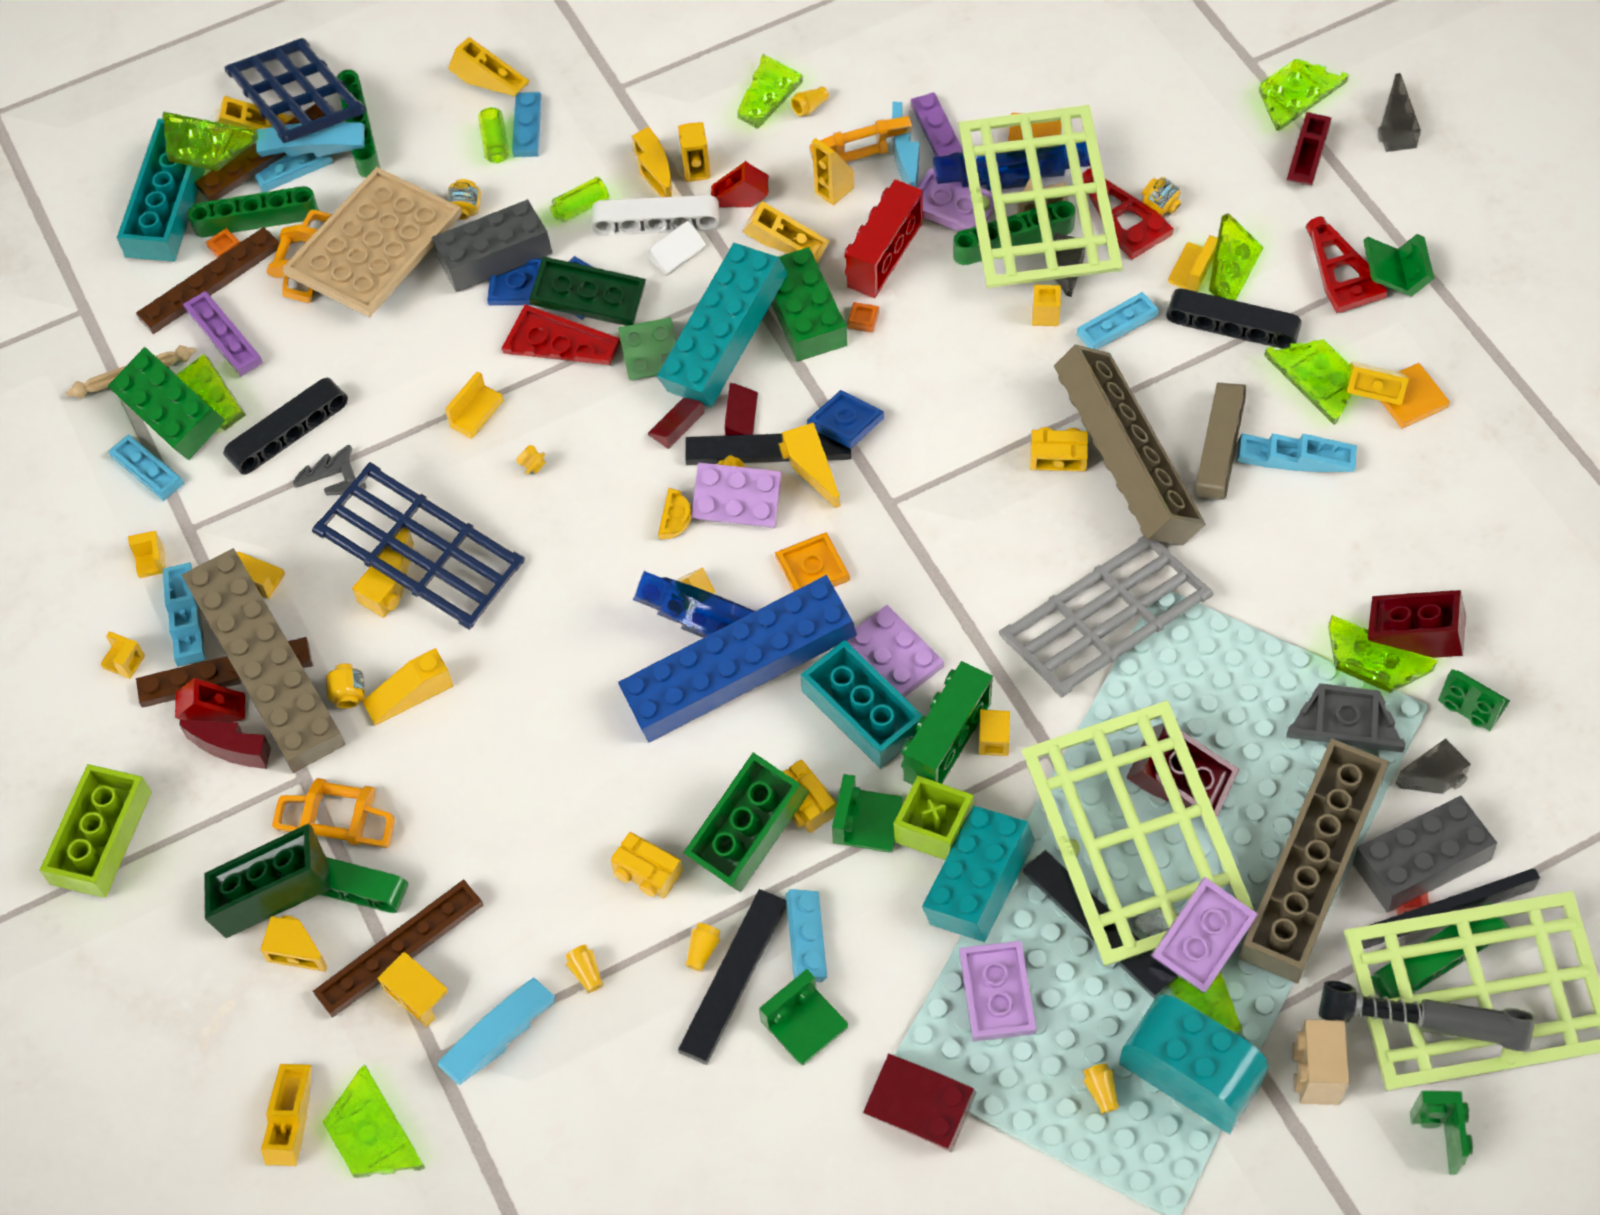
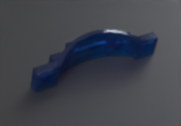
(1011, 166)
(688, 605)

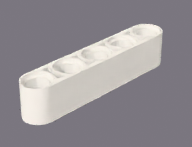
(654, 215)

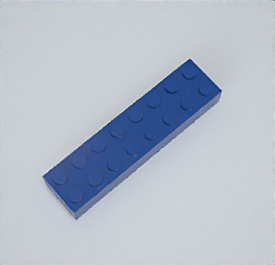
(737, 658)

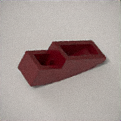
(1309, 148)
(228, 742)

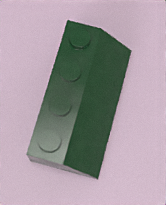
(266, 881)

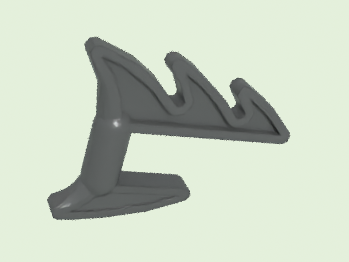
(322, 469)

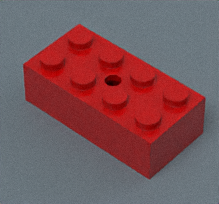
(884, 238)

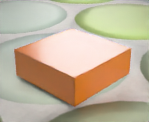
(222, 242)
(863, 317)

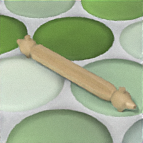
(102, 381)

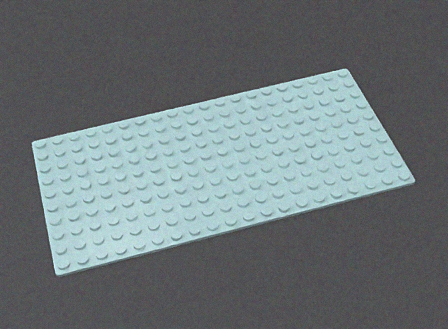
(1237, 698)

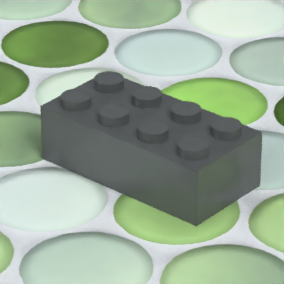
(492, 245)
(1424, 853)

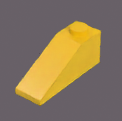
(483, 69)
(244, 115)
(831, 173)
(782, 232)
(809, 460)
(378, 591)
(409, 686)

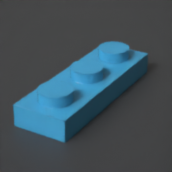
(527, 124)

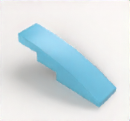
(327, 141)
(905, 151)
(1294, 454)
(183, 616)
(495, 1030)

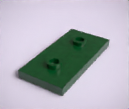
(587, 291)

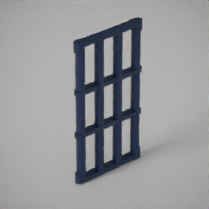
(293, 103)
(433, 569)

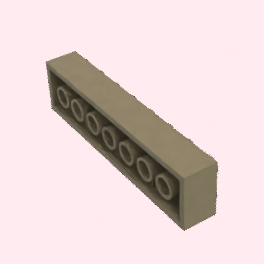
(1129, 446)
(263, 660)
(1313, 861)

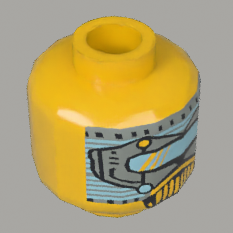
(466, 195)
(1161, 195)
(345, 686)

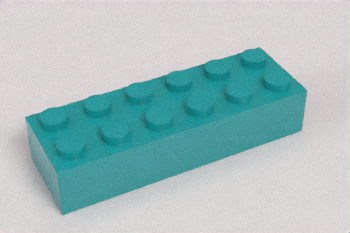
(158, 204)
(722, 324)

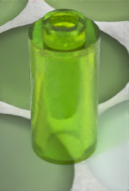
(493, 135)
(579, 199)

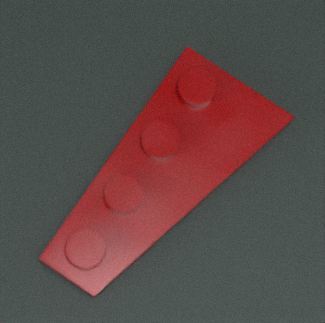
(554, 337)

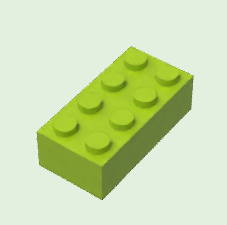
(96, 831)

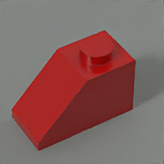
(741, 187)
(209, 702)

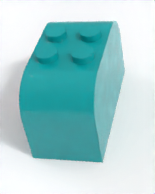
(1195, 1061)

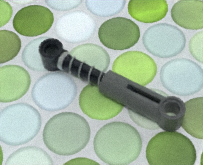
(1508, 1028)

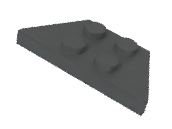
(1348, 716)

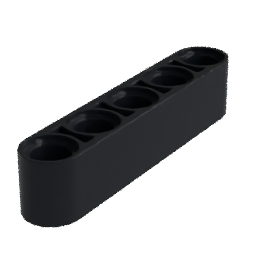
(1233, 318)
(285, 426)

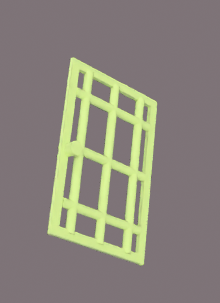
(981, 202)
(1070, 848)
(1480, 988)

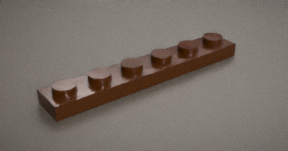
(244, 166)
(209, 279)
(163, 685)
(410, 938)

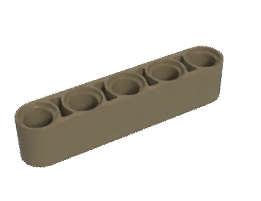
(1221, 441)

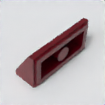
(740, 410)
(677, 421)

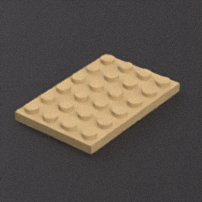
(372, 241)

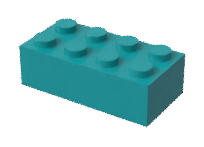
(861, 703)
(978, 873)

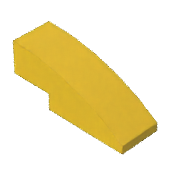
(652, 161)
(287, 1115)

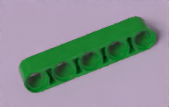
(365, 158)
(252, 211)
(1023, 230)
(366, 886)
(1427, 968)

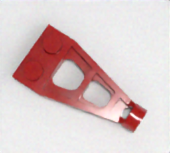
(1142, 235)
(1351, 292)

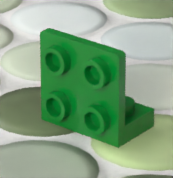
(1400, 269)
(646, 347)
(1472, 700)
(865, 817)
(802, 1018)
(1446, 1108)

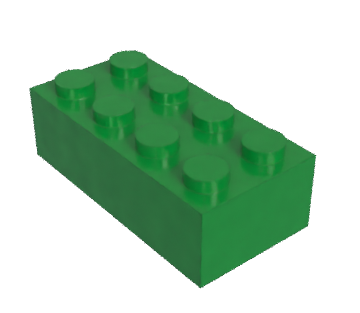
(808, 308)
(166, 403)
(948, 724)
(746, 822)

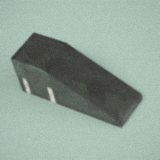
(1399, 123)

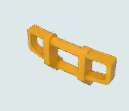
(882, 130)
(291, 235)
(318, 789)

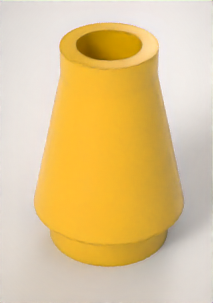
(807, 101)
(702, 945)
(584, 967)
(1102, 1087)

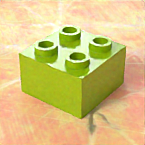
(932, 817)

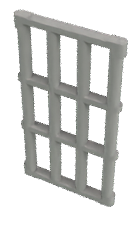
(1094, 636)

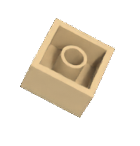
(1321, 1062)

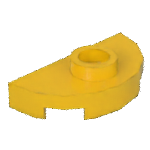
(675, 515)

